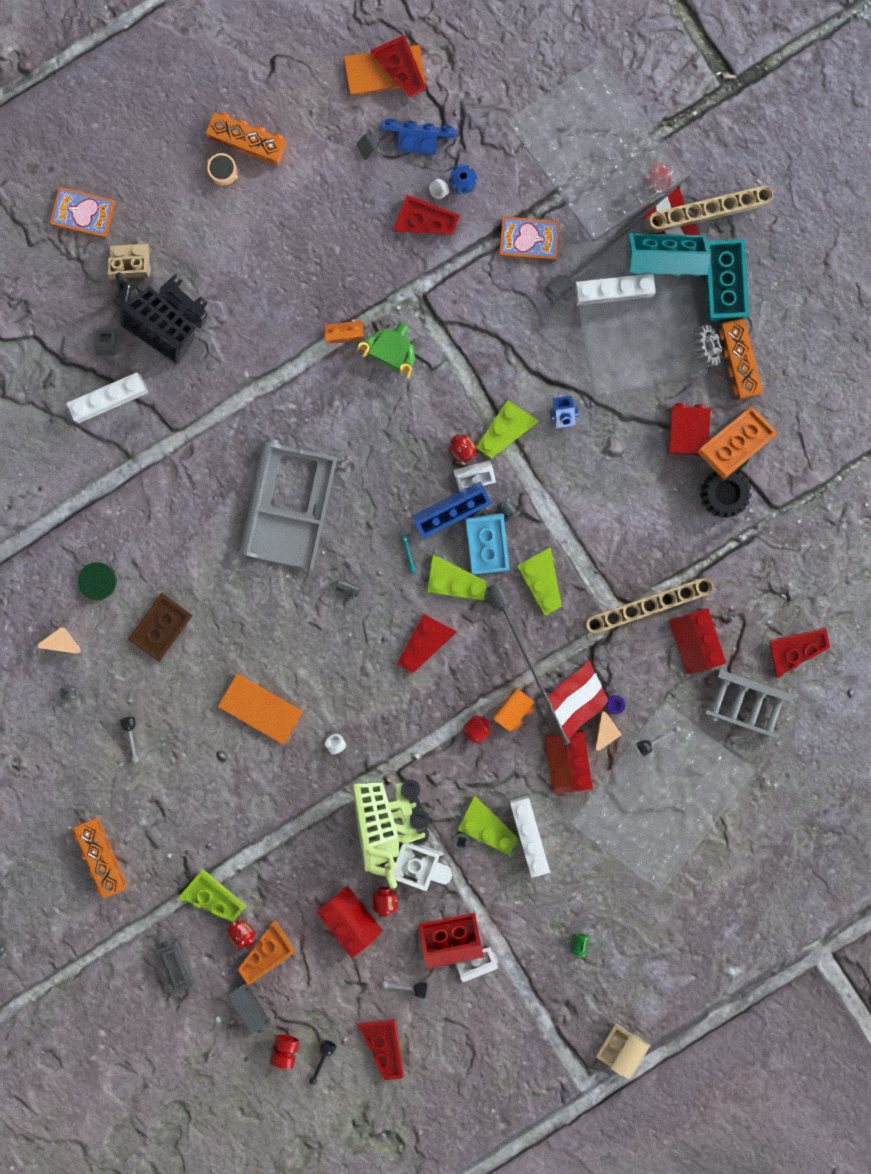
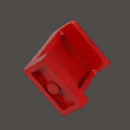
(688, 429)

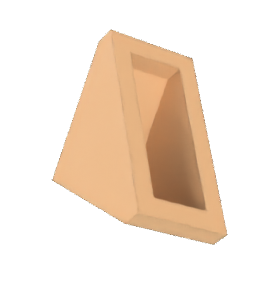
(60, 641)
(606, 731)

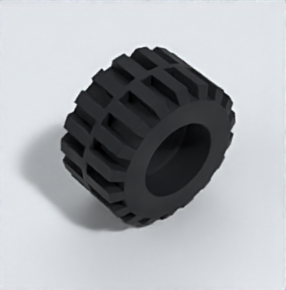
(714, 506)

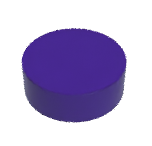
(615, 704)

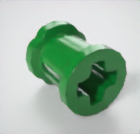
(580, 944)

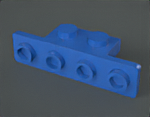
(418, 137)

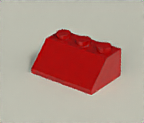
(697, 641)
(568, 763)
(349, 921)
(451, 940)

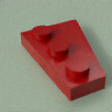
(401, 65)
(423, 217)
(424, 642)
(797, 648)
(384, 1044)

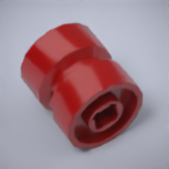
(284, 1051)

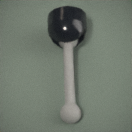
(128, 724)
(645, 746)
(419, 988)

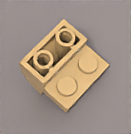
(129, 260)
(623, 1051)

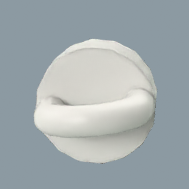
(438, 188)
(335, 744)

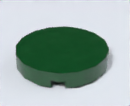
(97, 581)

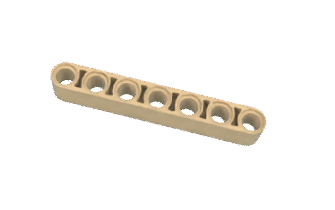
(717, 208)
(658, 605)

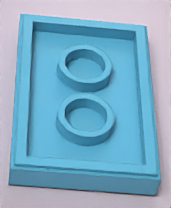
(487, 544)

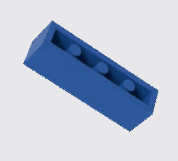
(451, 509)

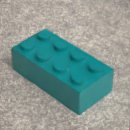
(668, 254)
(726, 281)

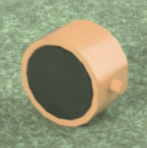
(222, 169)

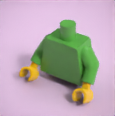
(391, 348)

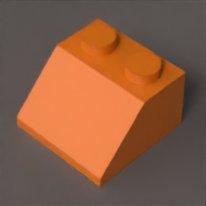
(513, 709)

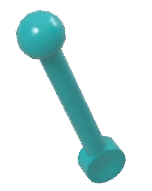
(412, 569)

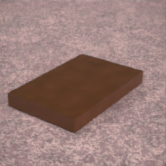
(160, 627)

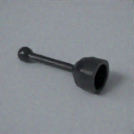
(327, 1049)

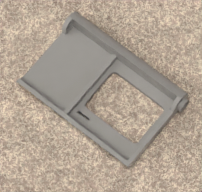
(283, 533)

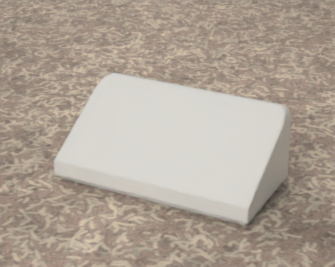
(473, 474)
(477, 967)

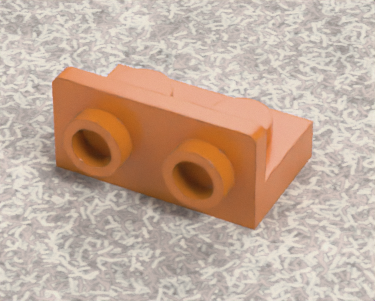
(344, 332)

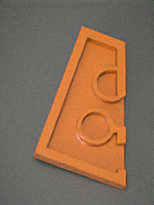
(267, 954)

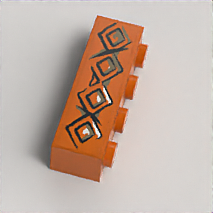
(246, 138)
(740, 359)
(99, 857)

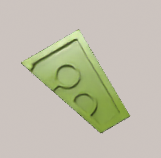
(505, 429)
(454, 581)
(542, 581)
(486, 827)
(213, 896)

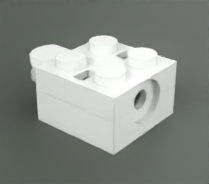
(421, 865)

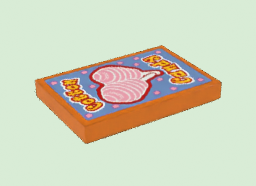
(82, 212)
(529, 238)

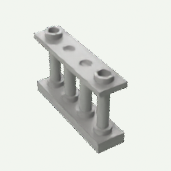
(761, 692)

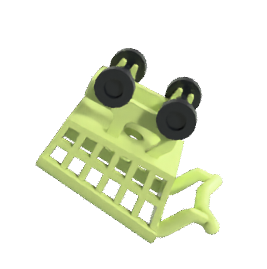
(387, 847)

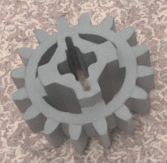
(707, 346)

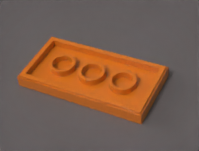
(369, 76)
(737, 442)
(260, 709)

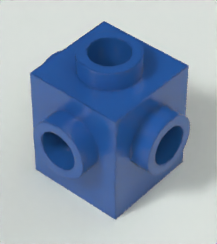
(466, 185)
(564, 412)

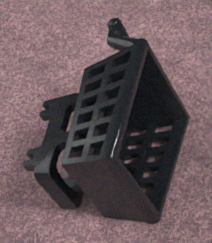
(160, 307)

